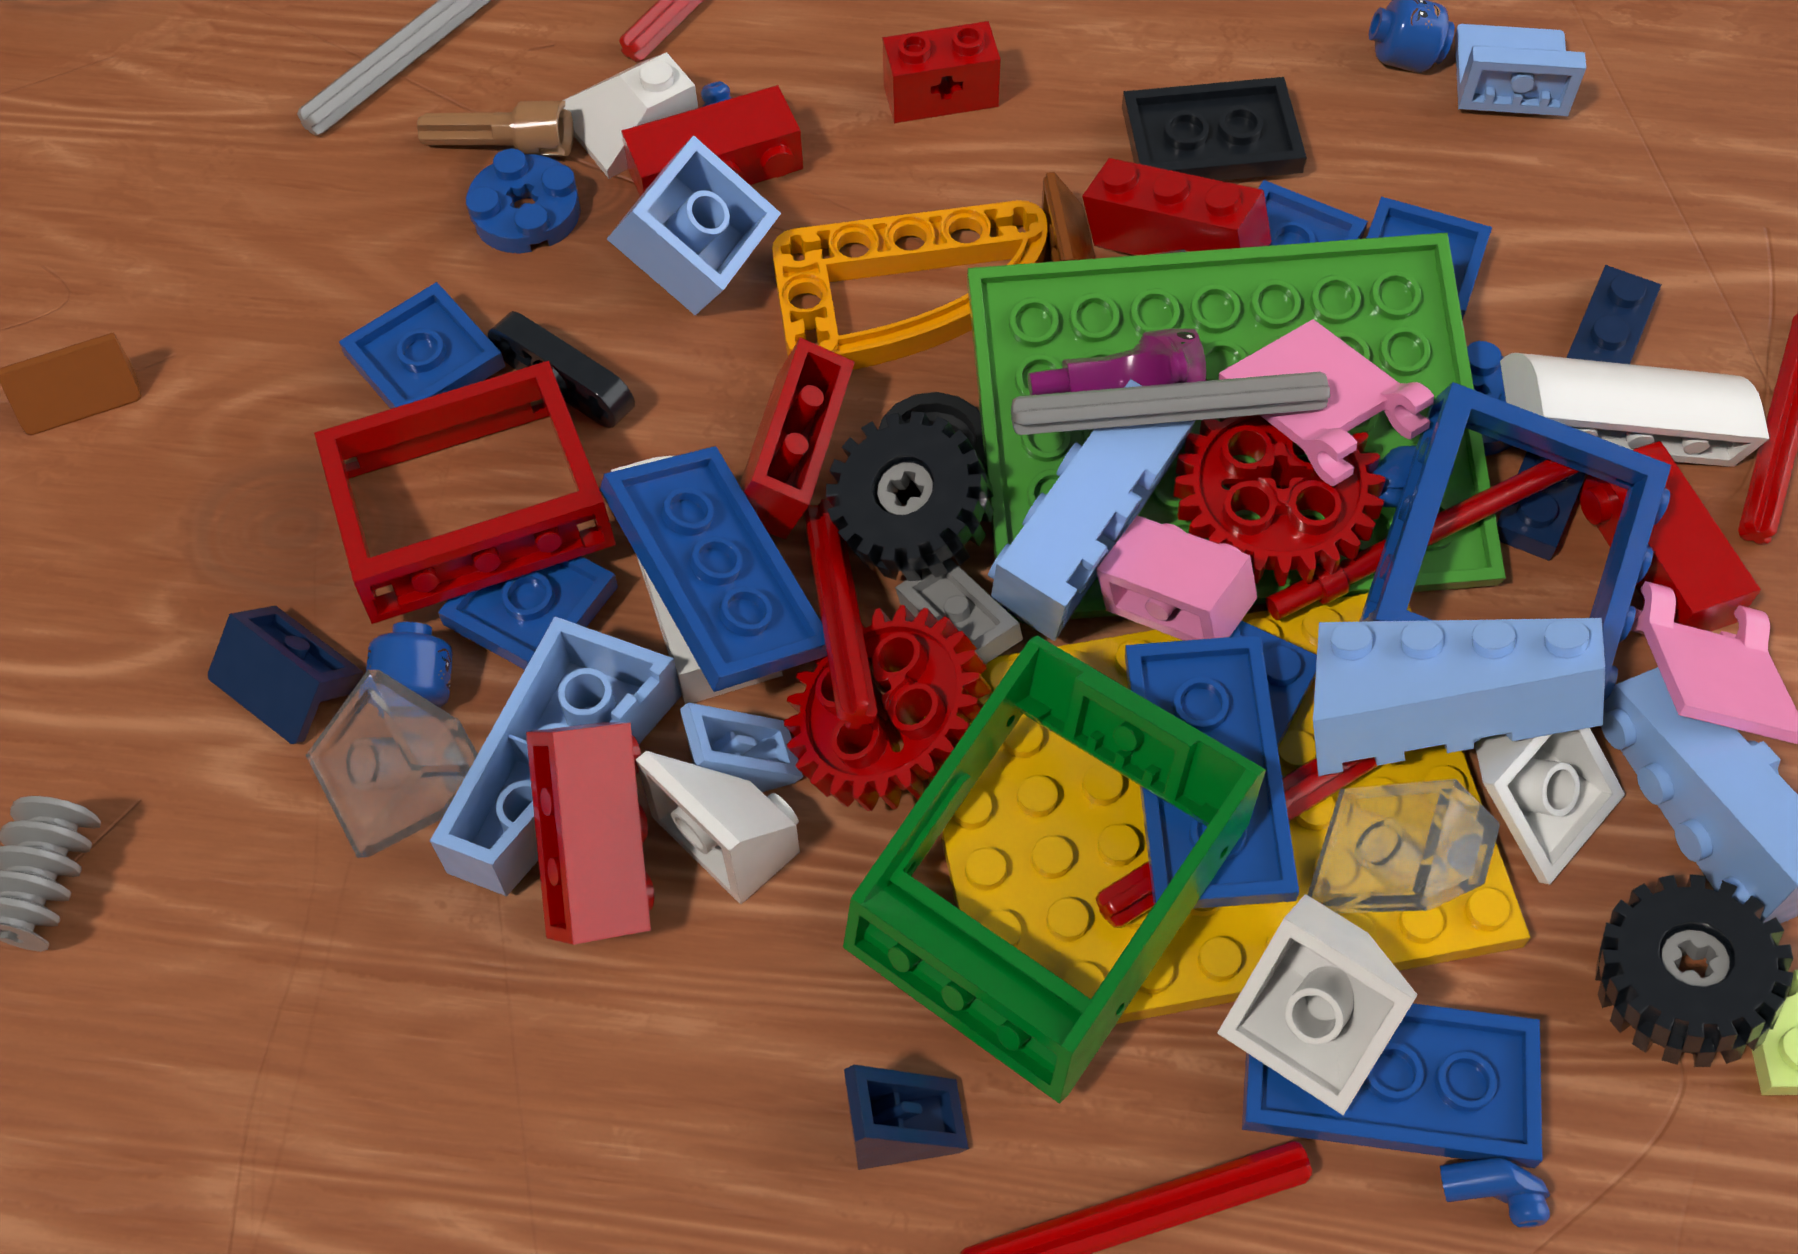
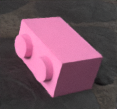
(1177, 581)

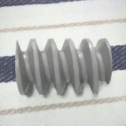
(33, 859)

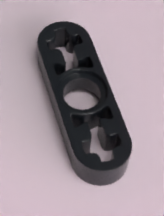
(580, 379)

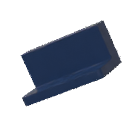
(279, 670)

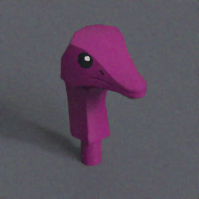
(1157, 359)

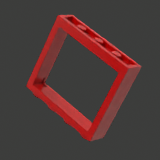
(480, 552)

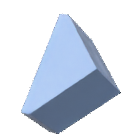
(740, 745)

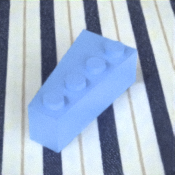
(1081, 520)
(570, 681)
(1451, 684)
(1715, 792)

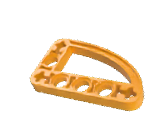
(886, 258)

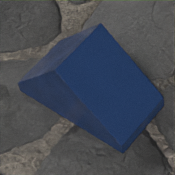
(903, 1116)

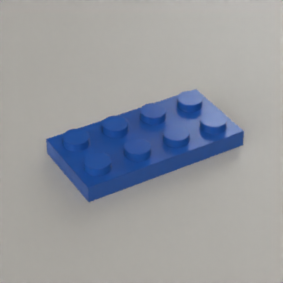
(715, 567)
(1226, 695)
(1440, 1088)

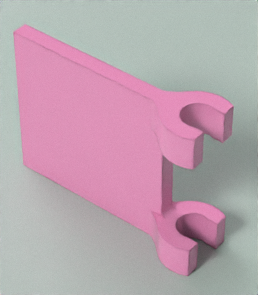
(1356, 394)
(1720, 675)

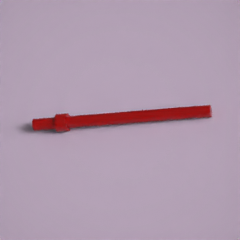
(1449, 521)

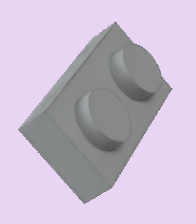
(966, 606)

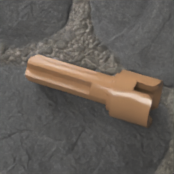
(531, 127)

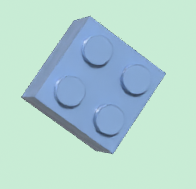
(694, 226)

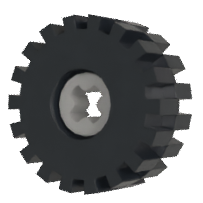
(929, 526)
(1680, 1010)

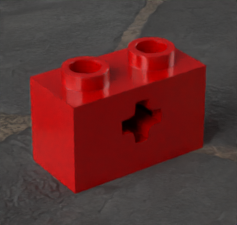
(941, 71)

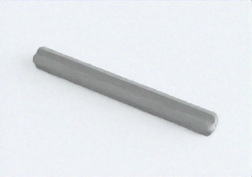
(385, 63)
(1169, 403)

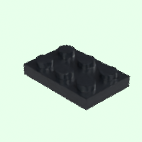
(1216, 129)

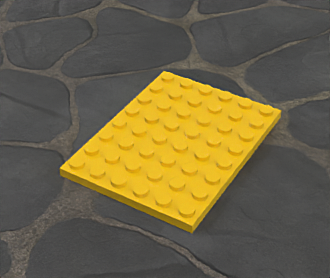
(1061, 826)

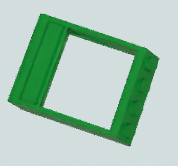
(975, 976)

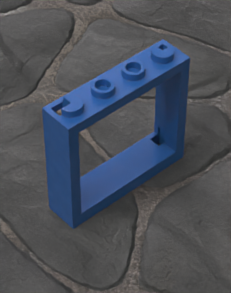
(1429, 474)

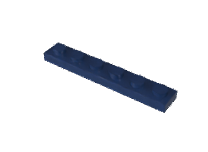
(1606, 334)

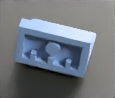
(1516, 70)

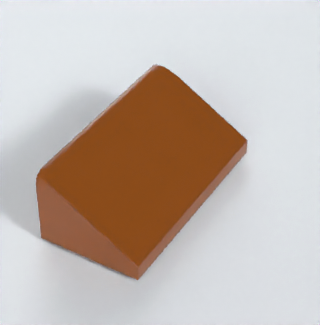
(1066, 222)
(70, 384)

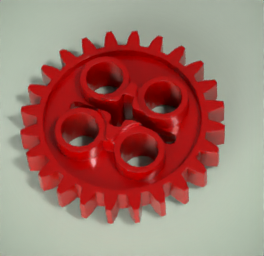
(1282, 535)
(927, 673)

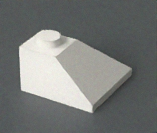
(626, 100)
(1549, 793)
(721, 821)
(1320, 1004)

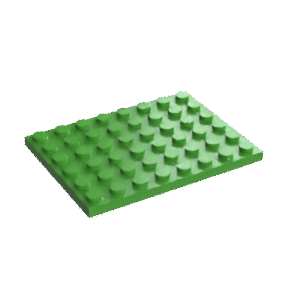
(1378, 295)

